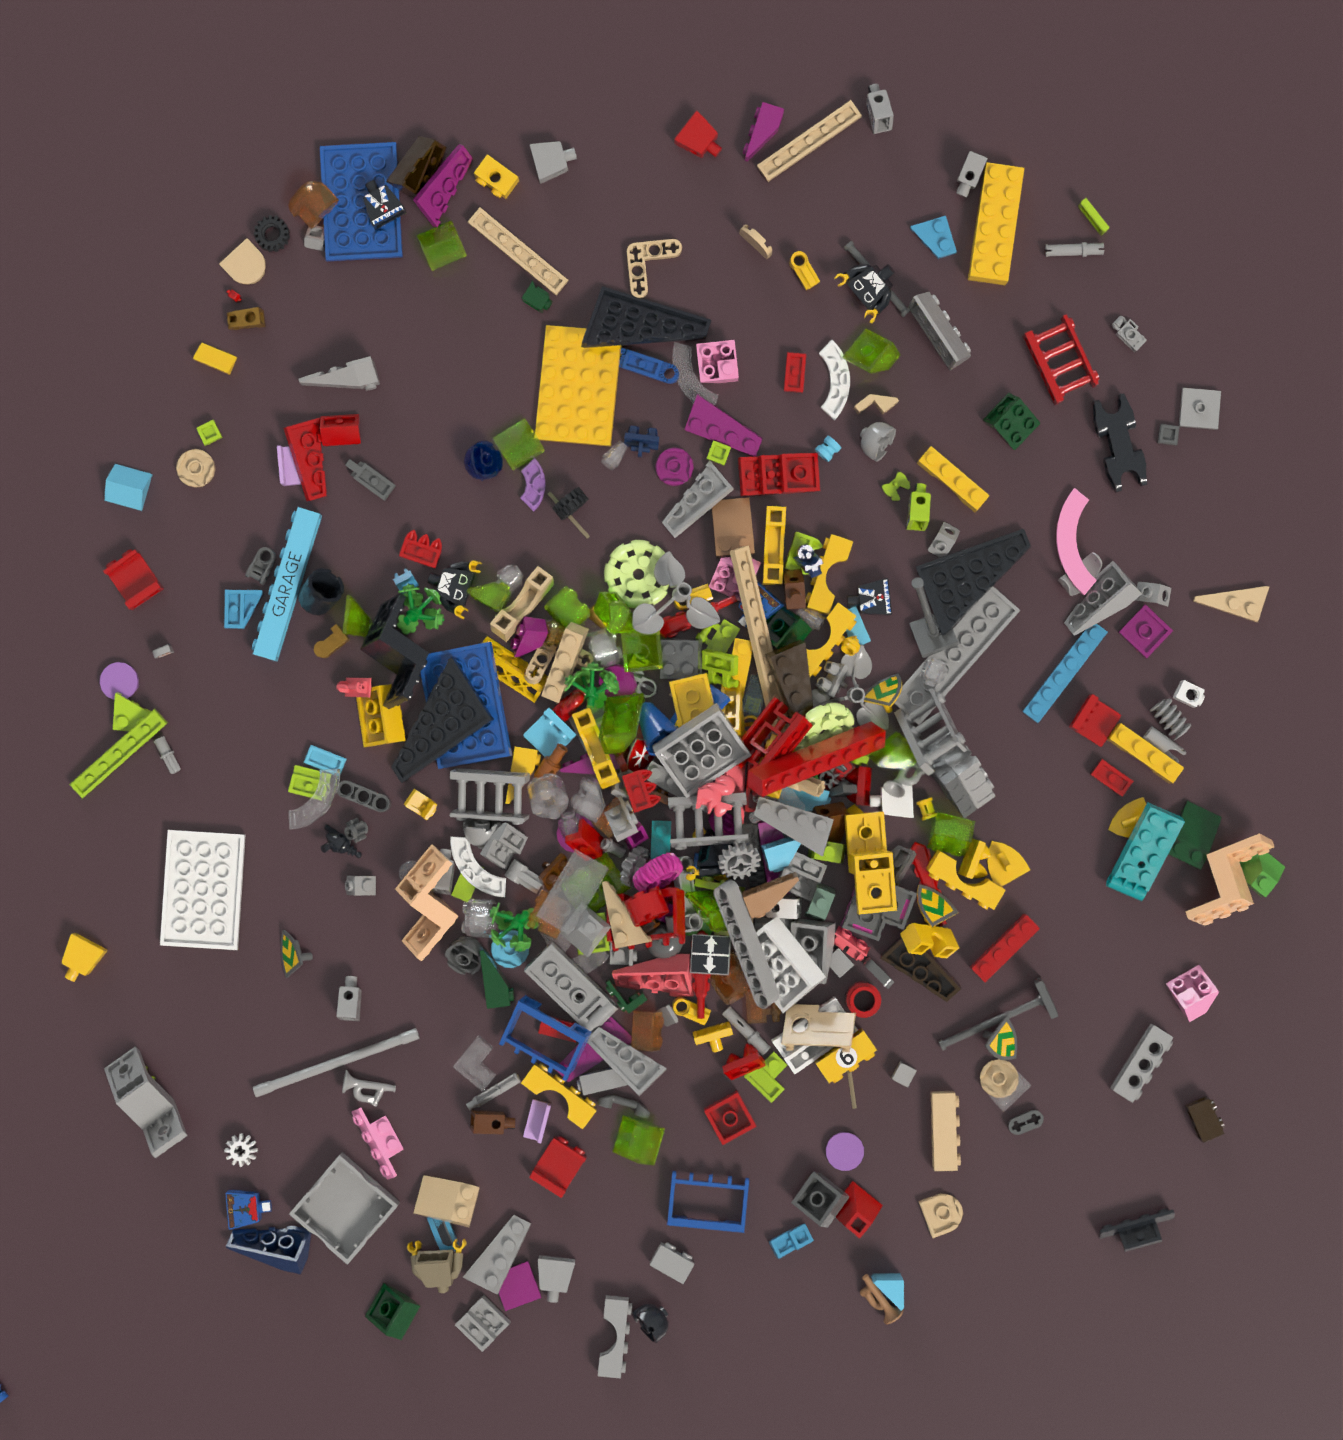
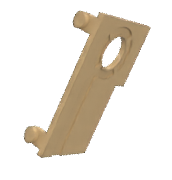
(822, 1029)

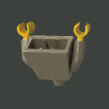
(436, 1267)

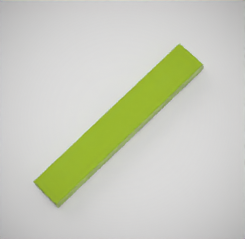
(118, 753)

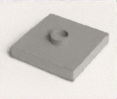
(1199, 408)

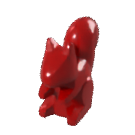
(569, 704)

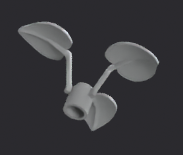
(671, 572)
(859, 667)

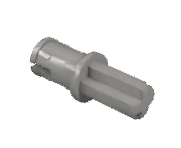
(167, 755)

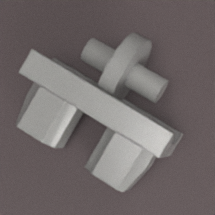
(834, 680)

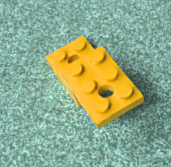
(870, 862)

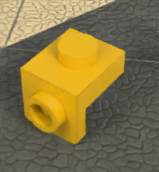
(421, 804)

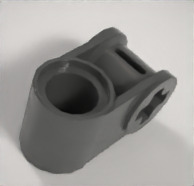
(261, 566)

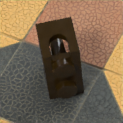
(1205, 1119)

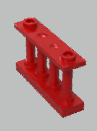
(1049, 375)

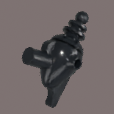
(338, 843)

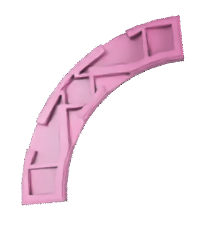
(1067, 543)

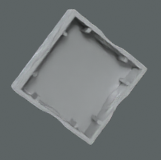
(344, 1208)

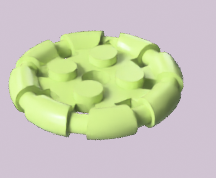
(626, 571)
(835, 717)

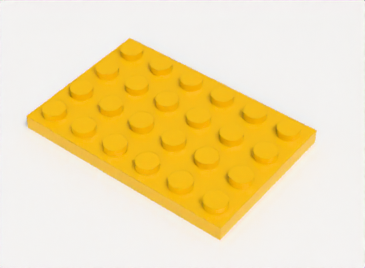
(576, 389)

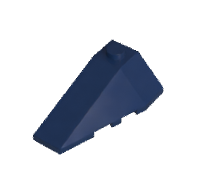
(279, 1248)

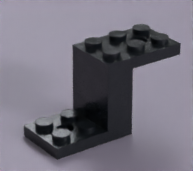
(395, 651)

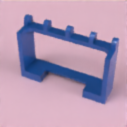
(575, 1032)
(683, 1221)

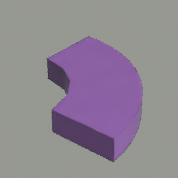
(535, 484)

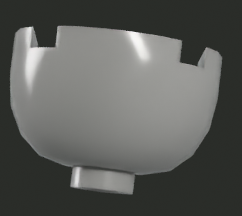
(876, 439)
(479, 831)

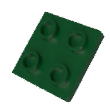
(1012, 420)
(634, 1000)

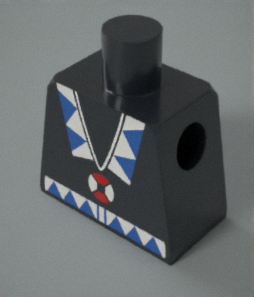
(382, 205)
(872, 598)

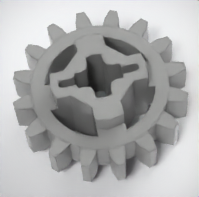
(739, 860)
(632, 863)

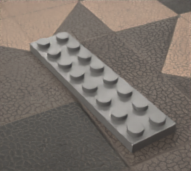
(974, 634)

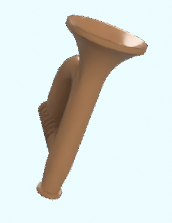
(891, 1313)

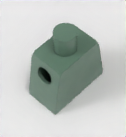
(820, 902)

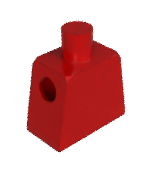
(698, 137)

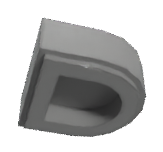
(162, 651)

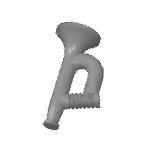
(895, 787)
(350, 1082)

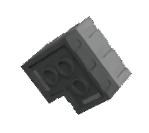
(961, 777)

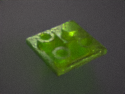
(614, 613)

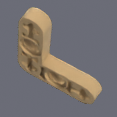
(645, 256)
(549, 652)

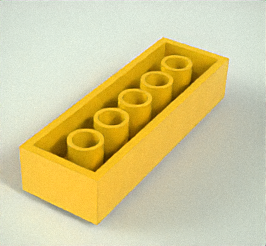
(996, 223)

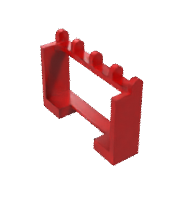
(677, 896)

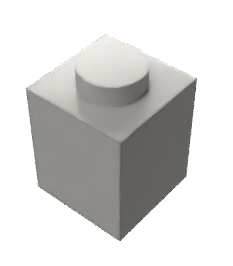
(839, 962)

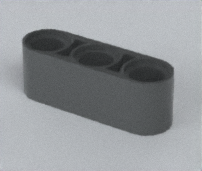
(356, 789)

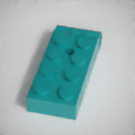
(1148, 843)

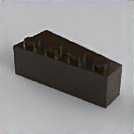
(792, 676)
(922, 969)

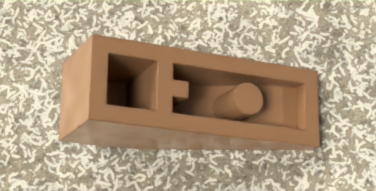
(765, 896)

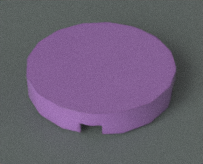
(119, 678)
(844, 1151)

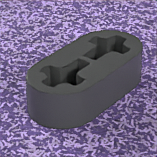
(878, 972)
(1023, 1118)

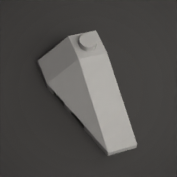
(357, 375)

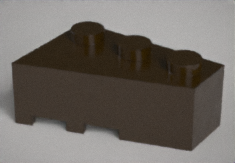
(417, 166)

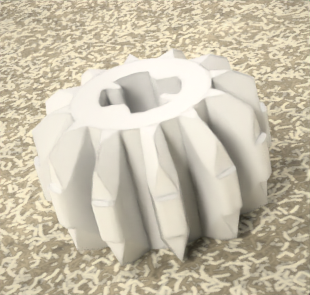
(236, 1155)

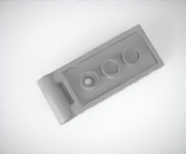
(565, 979)

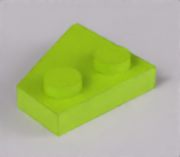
(709, 883)

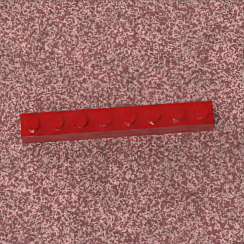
(816, 759)

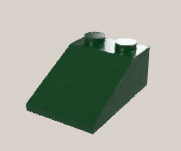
(1195, 836)
(495, 983)

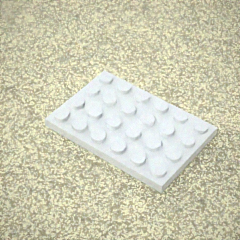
(202, 889)

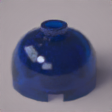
(483, 461)

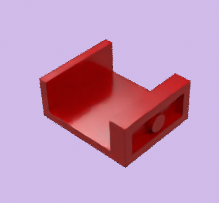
(133, 578)
(558, 1166)

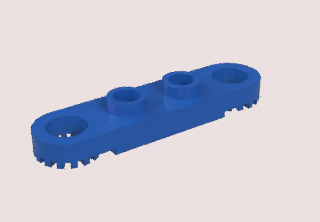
(647, 366)

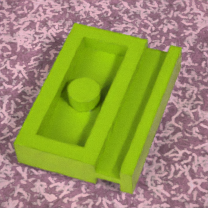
(304, 781)

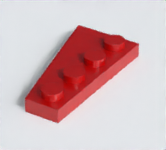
(305, 447)

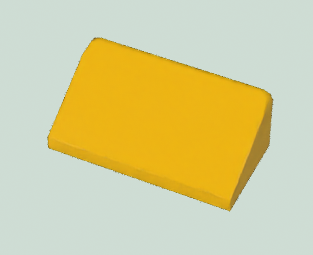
(215, 358)

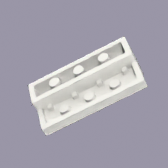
(802, 1054)

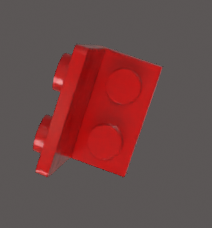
(1095, 720)

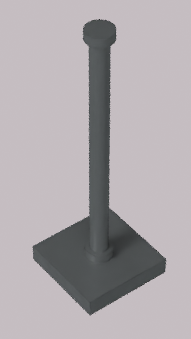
(926, 629)
(1042, 999)

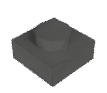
(843, 789)

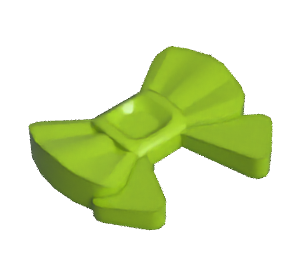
(890, 489)

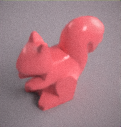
(711, 794)

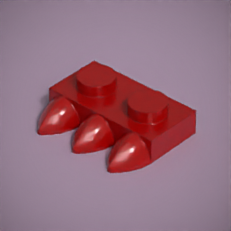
(421, 551)
(639, 790)

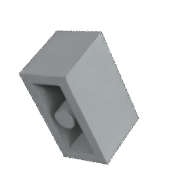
(672, 1262)

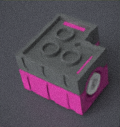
(873, 923)

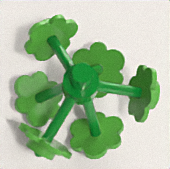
(432, 617)
(593, 695)
(507, 922)

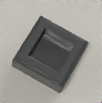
(1168, 434)

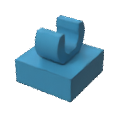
(404, 579)

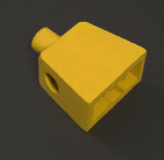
(81, 956)

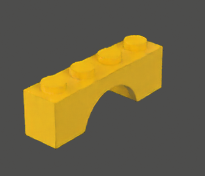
(952, 477)
(774, 545)
(836, 551)
(839, 620)
(1145, 752)
(600, 761)
(944, 868)
(540, 1080)

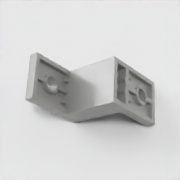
(145, 1102)

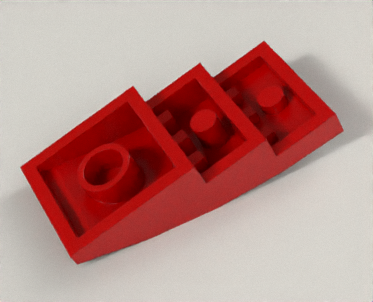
(779, 474)

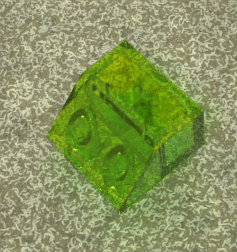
(441, 245)
(518, 444)
(567, 608)
(951, 834)
(638, 1140)

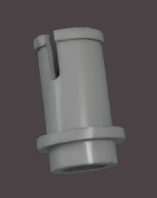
(612, 847)

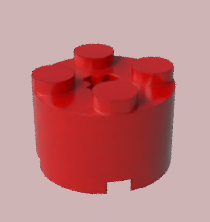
(646, 907)

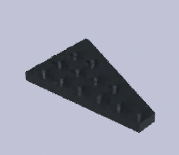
(633, 320)
(963, 578)
(446, 720)

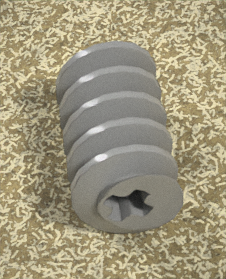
(1171, 718)

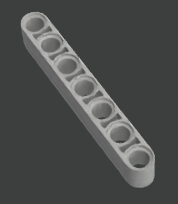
(746, 944)

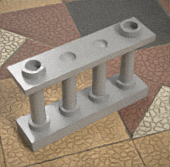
(912, 733)
(499, 779)
(679, 804)

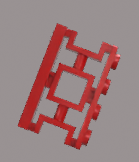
(783, 743)

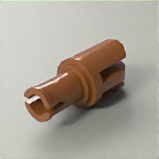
(551, 763)

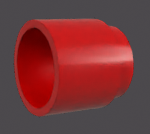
(853, 990)

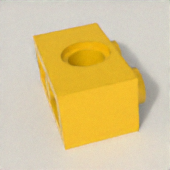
(491, 167)

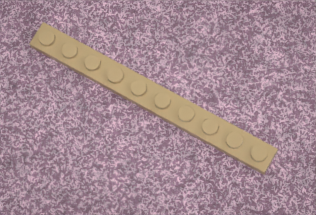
(756, 623)

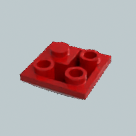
(858, 1210)

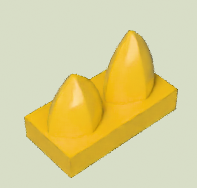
(970, 865)

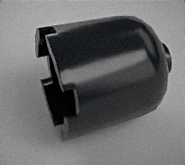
(320, 592)

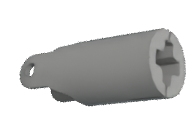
(1163, 743)

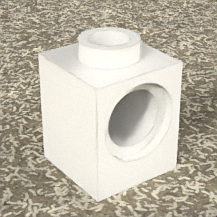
(1180, 694)

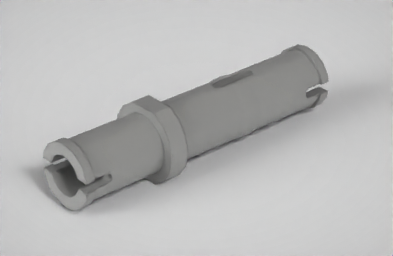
(1075, 249)
(751, 1036)

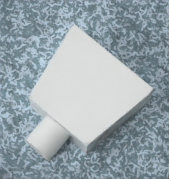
(892, 805)
(789, 908)

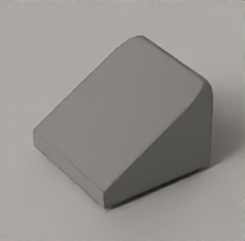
(315, 238)
(668, 1015)
(903, 1074)

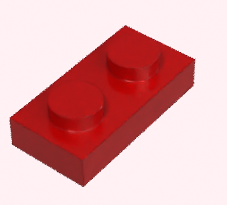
(795, 372)
(1111, 777)

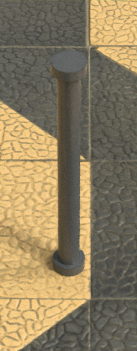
(862, 261)

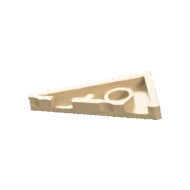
(1241, 603)
(622, 927)

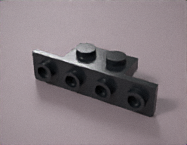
(1138, 1232)

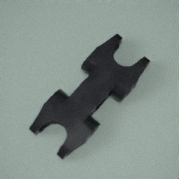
(1122, 456)

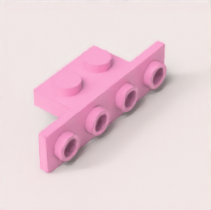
(380, 1139)

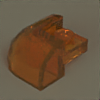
(312, 202)
(731, 987)

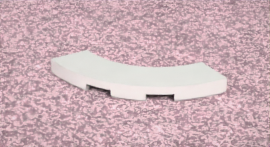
(839, 379)
(473, 871)

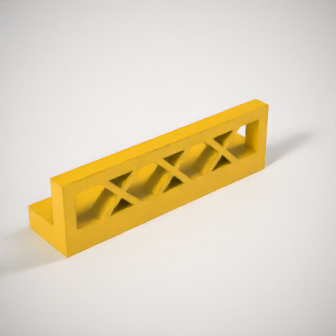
(515, 667)

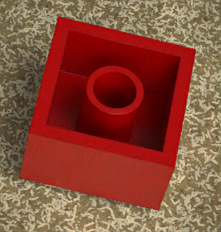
(730, 1117)

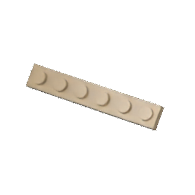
(809, 141)
(518, 251)

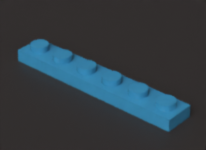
(1064, 672)

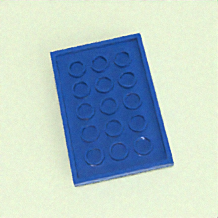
(348, 225)
(480, 668)

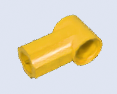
(804, 272)
(701, 591)
(690, 1011)

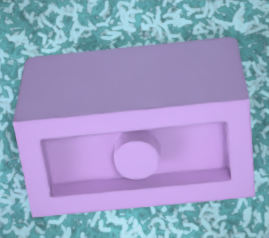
(287, 468)
(537, 1120)

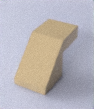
(882, 403)

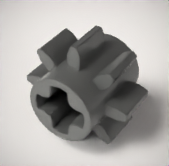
(832, 772)
(356, 830)

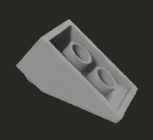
(817, 940)

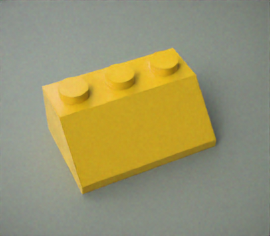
(377, 722)

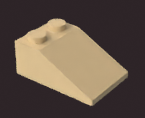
(446, 1200)

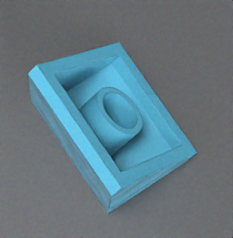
(127, 487)
(892, 1286)

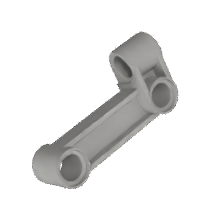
(688, 886)

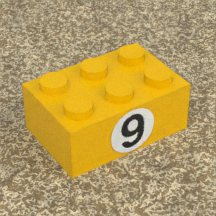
(836, 1062)

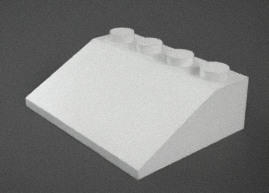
(789, 964)

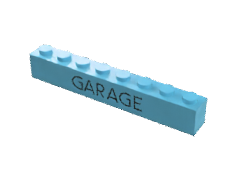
(287, 584)

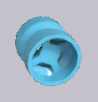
(828, 448)

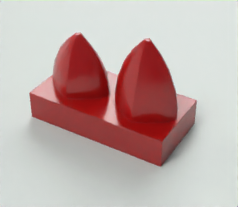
(861, 777)
(738, 1067)

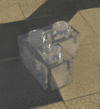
(471, 1064)

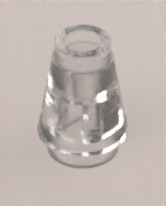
(614, 455)
(812, 618)

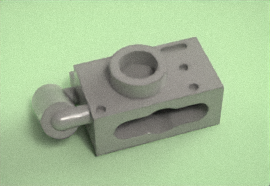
(1128, 333)

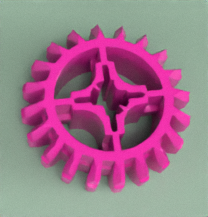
(658, 872)

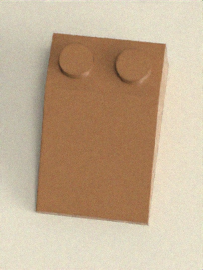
(732, 526)

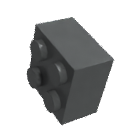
(681, 658)
(820, 1199)

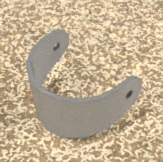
(1093, 565)

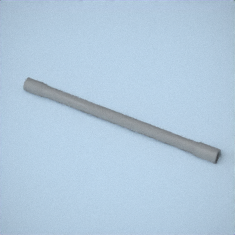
(270, 1086)

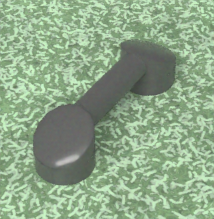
(608, 1100)

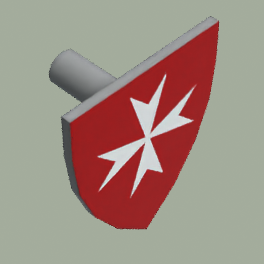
(638, 756)

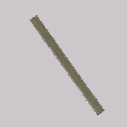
(570, 517)
(851, 1086)

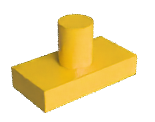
(713, 1035)

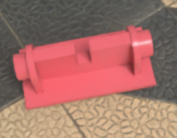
(355, 687)
(857, 948)

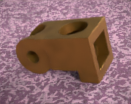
(246, 319)
(332, 643)

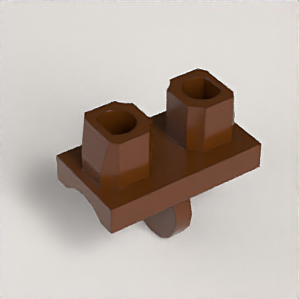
(552, 871)

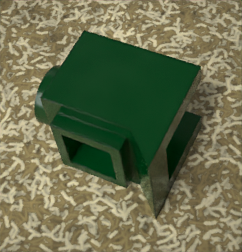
(537, 298)

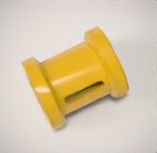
(926, 803)

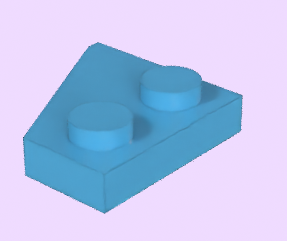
(936, 236)
(240, 607)

